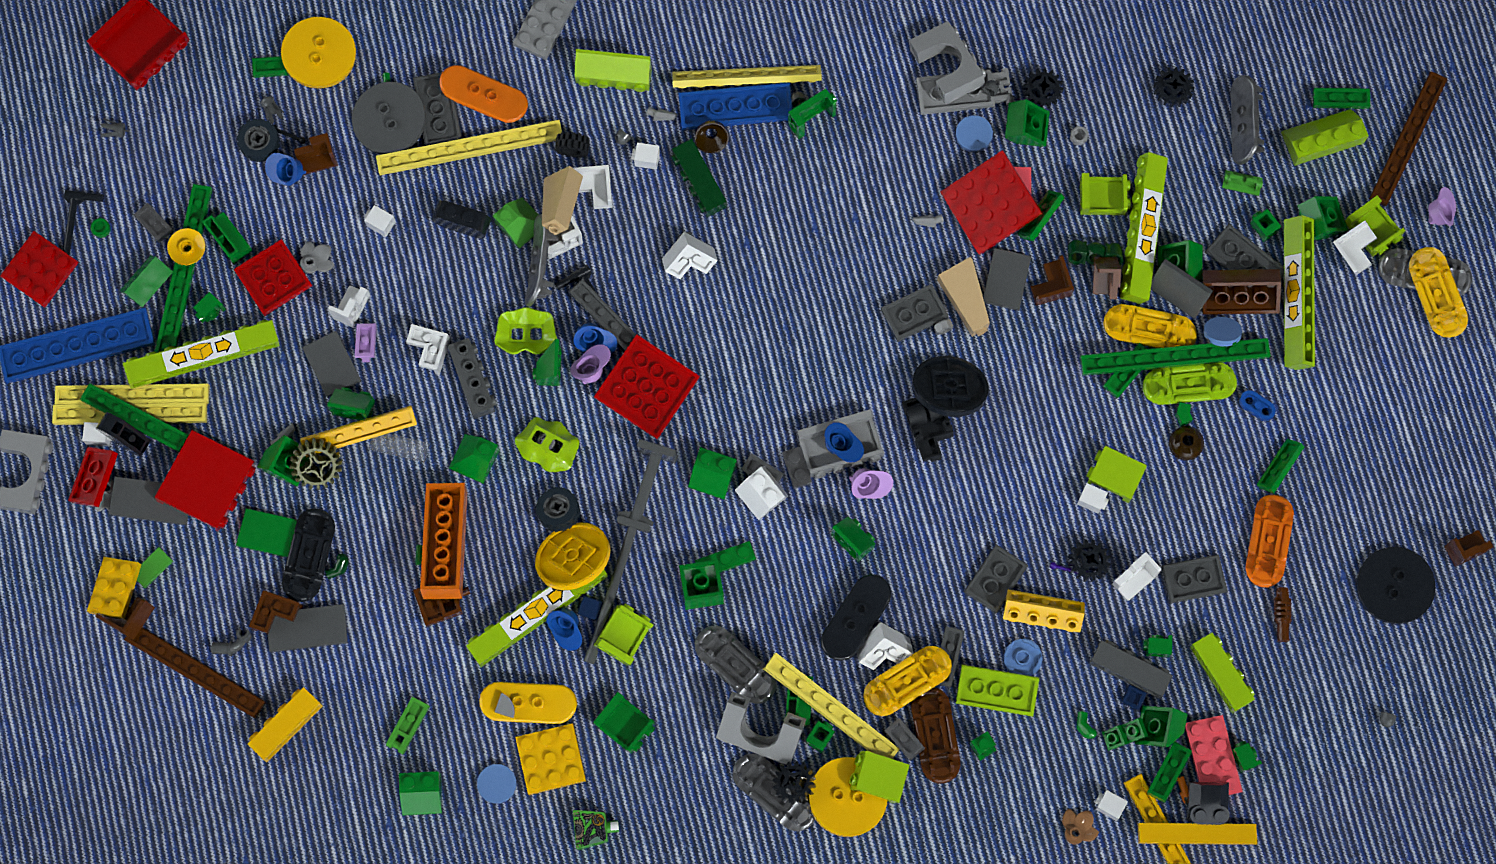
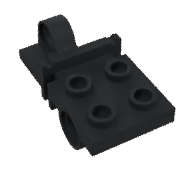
(927, 428)

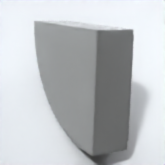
(505, 706)

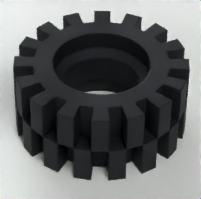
(572, 144)

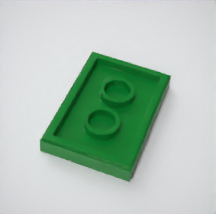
(266, 533)

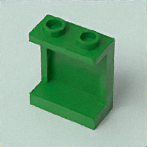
(809, 109)
(624, 723)

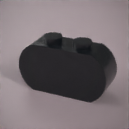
(461, 219)
(123, 434)

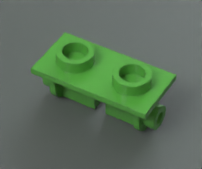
(1242, 183)

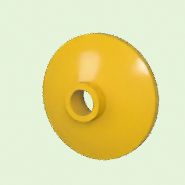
(182, 239)

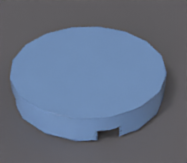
(974, 133)
(1222, 331)
(1023, 657)
(496, 783)

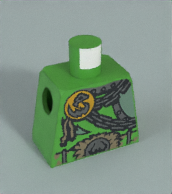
(592, 828)

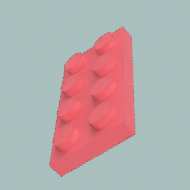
(1213, 752)

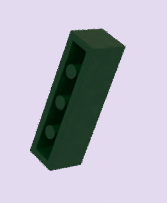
(699, 178)

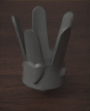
(270, 108)
(119, 129)

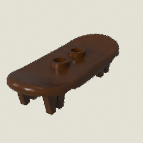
(937, 734)

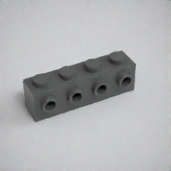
(471, 378)
(1131, 669)

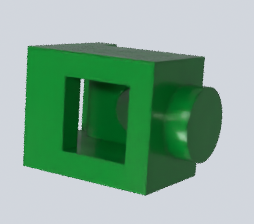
(1268, 219)
(208, 308)
(1157, 646)
(813, 741)
(983, 746)
(1245, 756)

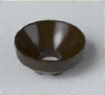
(714, 143)
(1183, 451)

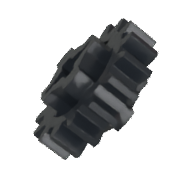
(1181, 83)
(1035, 87)
(1082, 556)
(801, 777)

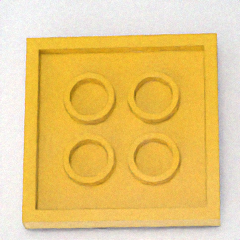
(550, 759)

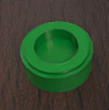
(100, 228)

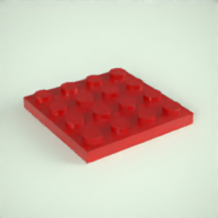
(991, 202)
(646, 387)

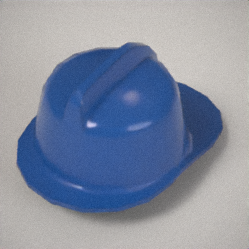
(284, 169)
(591, 335)
(843, 443)
(565, 628)

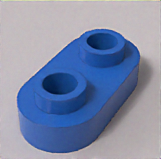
(1258, 404)

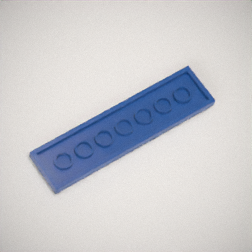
(76, 345)

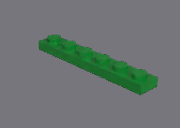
(135, 417)

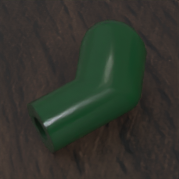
(340, 566)

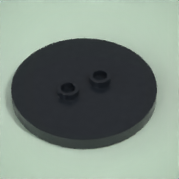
(950, 386)
(1395, 585)

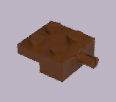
(438, 610)

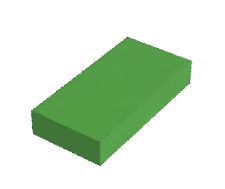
(153, 567)

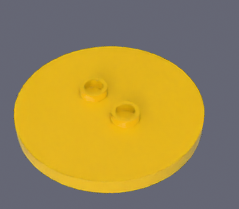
(318, 52)
(572, 556)
(839, 808)

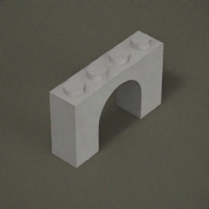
(946, 40)
(36, 448)
(735, 731)

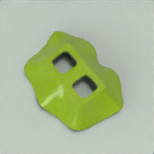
(525, 319)
(540, 453)

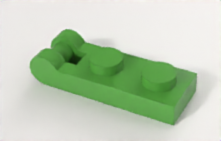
(408, 725)

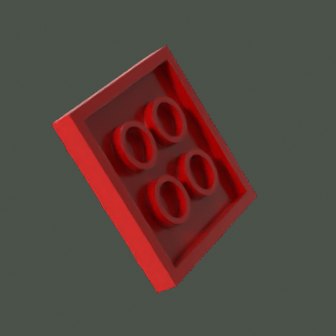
(39, 269)
(273, 277)

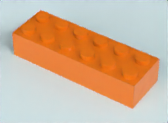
(443, 541)

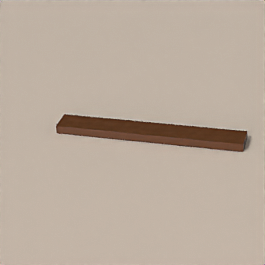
(1408, 137)
(197, 673)

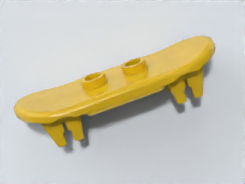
(1438, 292)
(1149, 327)
(907, 680)
(531, 702)

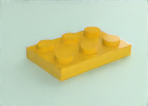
(114, 588)

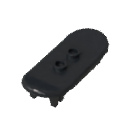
(308, 555)
(856, 617)

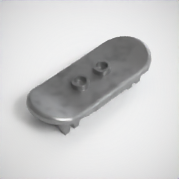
(1245, 119)
(1395, 270)
(536, 284)
(735, 664)
(754, 777)

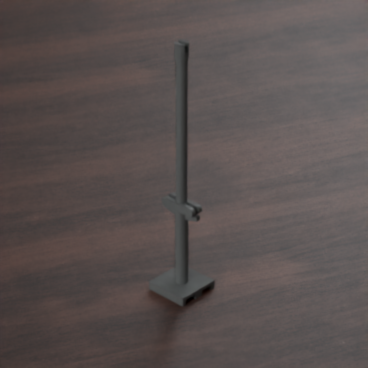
(634, 521)

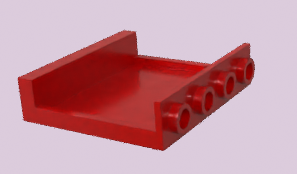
(138, 42)
(206, 480)

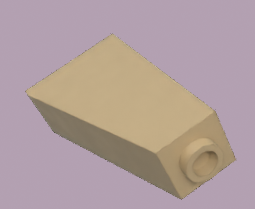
(559, 199)
(965, 295)

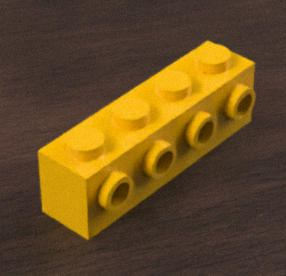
(1044, 611)
(284, 724)

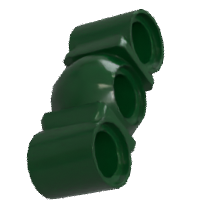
(1080, 252)

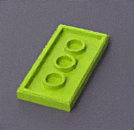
(997, 690)

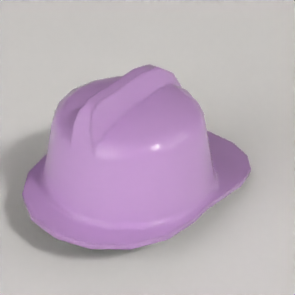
(1443, 208)
(590, 364)
(870, 483)

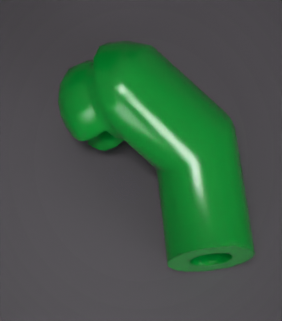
(1083, 727)

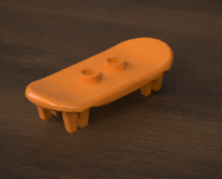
(483, 94)
(1269, 540)

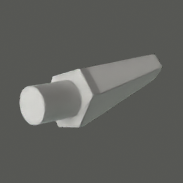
(661, 114)
(928, 220)
(288, 431)

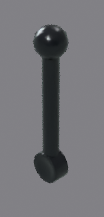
(302, 140)

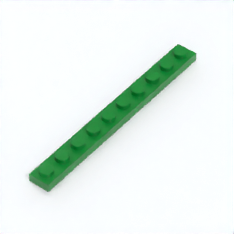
(183, 274)
(1174, 357)

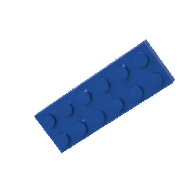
(736, 105)

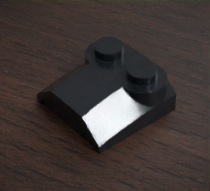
(1208, 803)

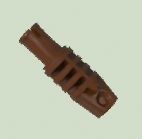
(1282, 613)

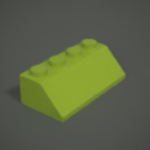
(613, 70)
(1324, 136)

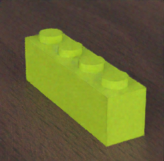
(1222, 672)

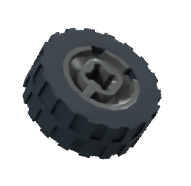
(258, 140)
(558, 509)

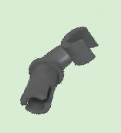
(231, 647)

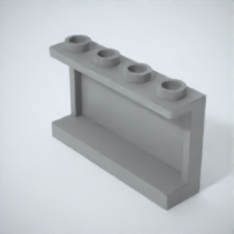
(821, 461)

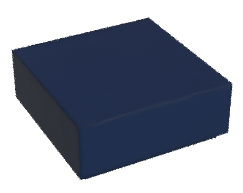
(590, 608)
(1133, 697)

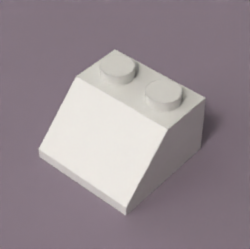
(761, 492)

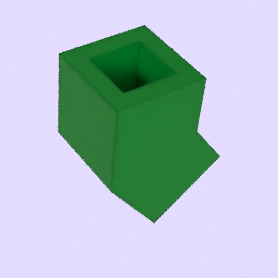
(1183, 414)

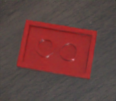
(93, 477)

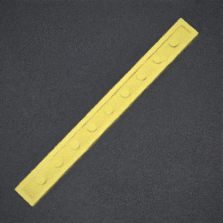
(468, 147)

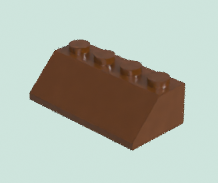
(1242, 291)

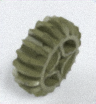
(309, 467)

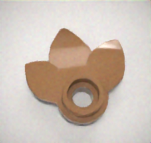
(1081, 825)

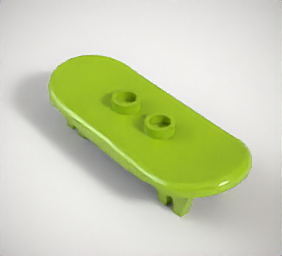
(1189, 383)

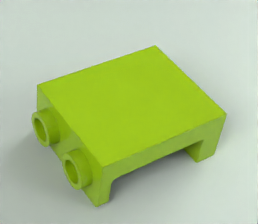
(1104, 195)
(1380, 224)
(1116, 473)
(623, 634)
(879, 776)

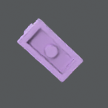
(365, 341)

